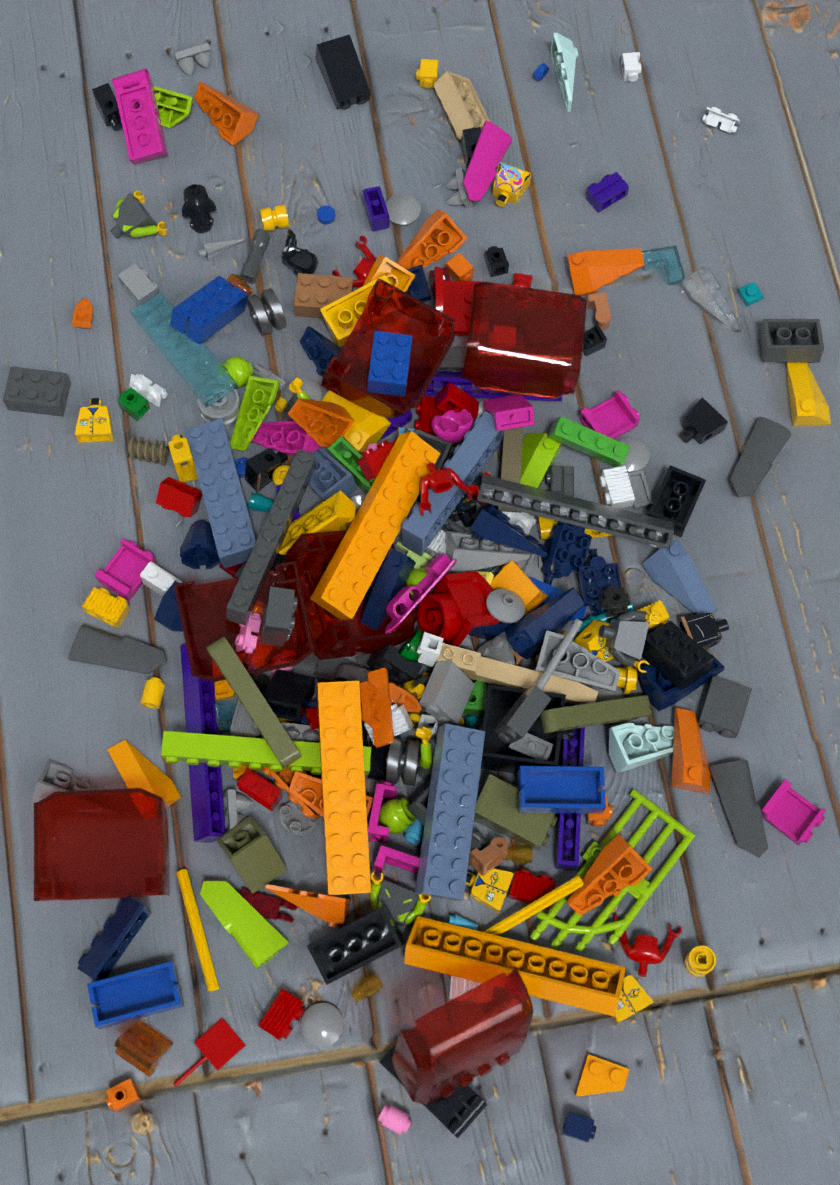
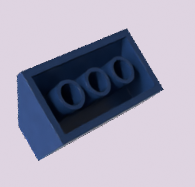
(114, 939)

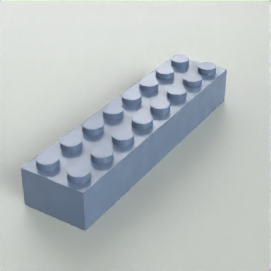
(468, 463)
(222, 492)
(450, 812)

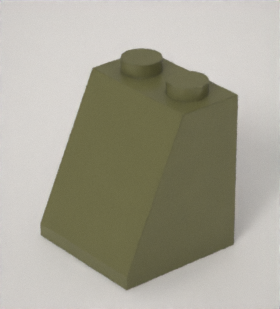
(252, 854)

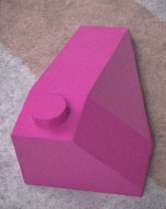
(284, 437)

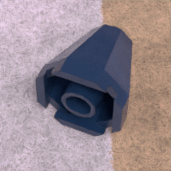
(199, 547)

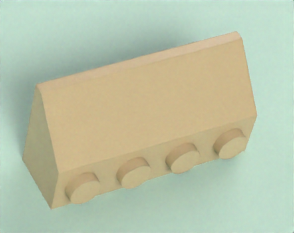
(460, 102)

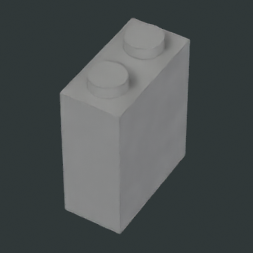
(446, 693)

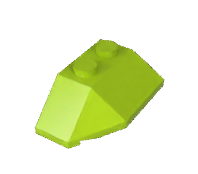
(172, 106)

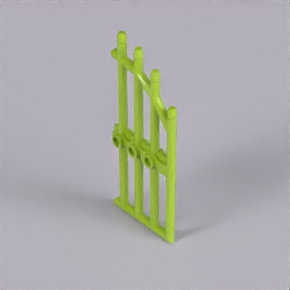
(641, 891)

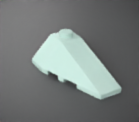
(564, 59)
(638, 745)

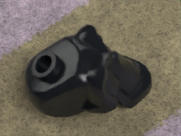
(198, 208)
(296, 258)

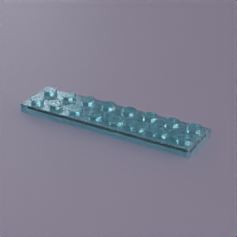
(191, 360)

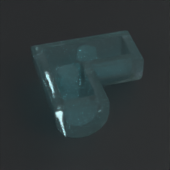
(668, 259)

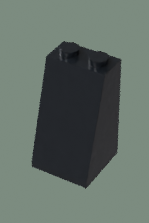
(342, 72)

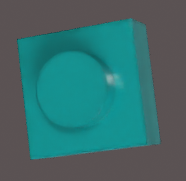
(750, 294)

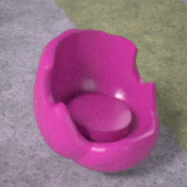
(452, 425)

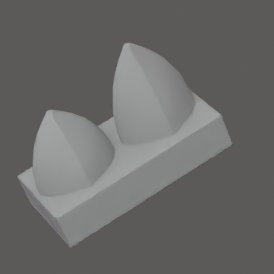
(185, 57)
(459, 197)
(301, 732)
(533, 747)
(232, 803)

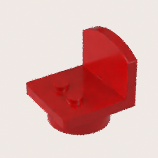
(453, 299)
(456, 607)

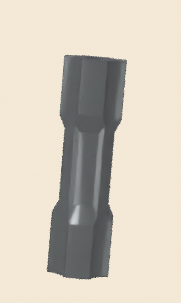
(251, 266)

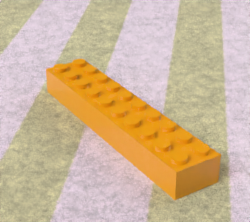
(374, 527)
(343, 788)
(544, 971)

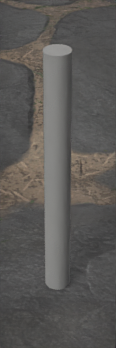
(559, 654)

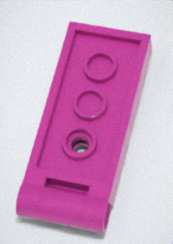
(141, 125)

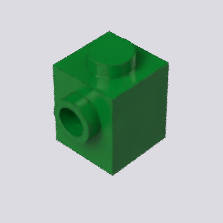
(133, 403)

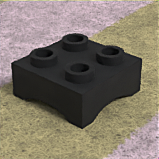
(398, 668)

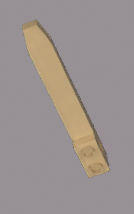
(513, 676)

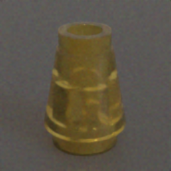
(520, 854)
(367, 987)

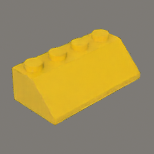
(345, 312)
(323, 518)

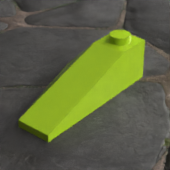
(256, 403)
(537, 458)

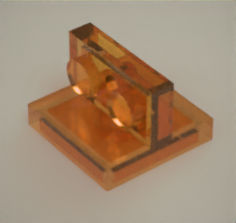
(142, 1047)

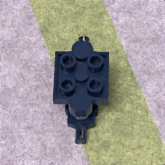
(567, 551)
(595, 579)

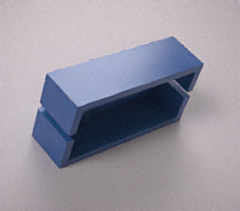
(209, 309)
(561, 789)
(135, 995)

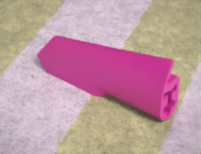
(486, 157)
(435, 572)

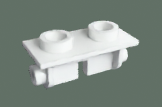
(715, 116)
(143, 387)
(522, 519)

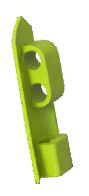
(249, 929)

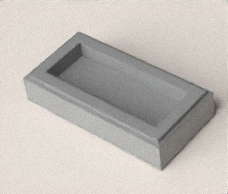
(640, 489)

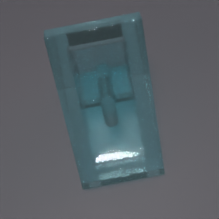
(224, 715)

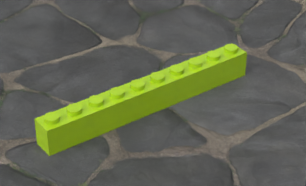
(239, 752)

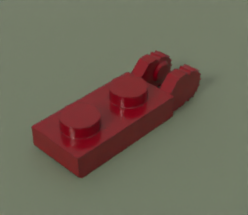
(268, 906)

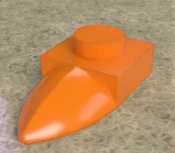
(83, 314)
(402, 696)

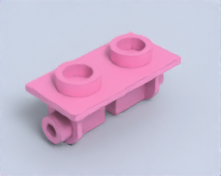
(244, 639)

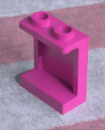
(510, 412)
(611, 417)
(124, 570)
(792, 814)
(375, 832)
(397, 859)

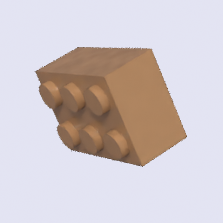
(317, 292)

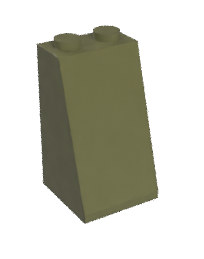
(499, 811)

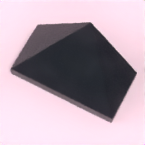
(378, 762)

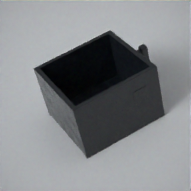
(496, 753)

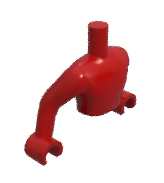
(364, 266)
(441, 481)
(646, 949)

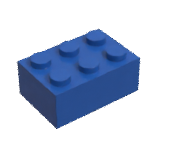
(389, 363)

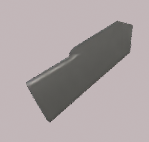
(758, 455)
(121, 653)
(331, 669)
(739, 801)

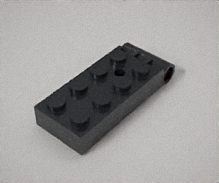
(454, 1111)

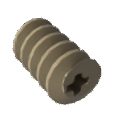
(148, 451)

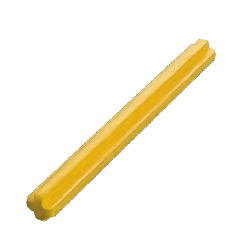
(536, 906)
(197, 930)

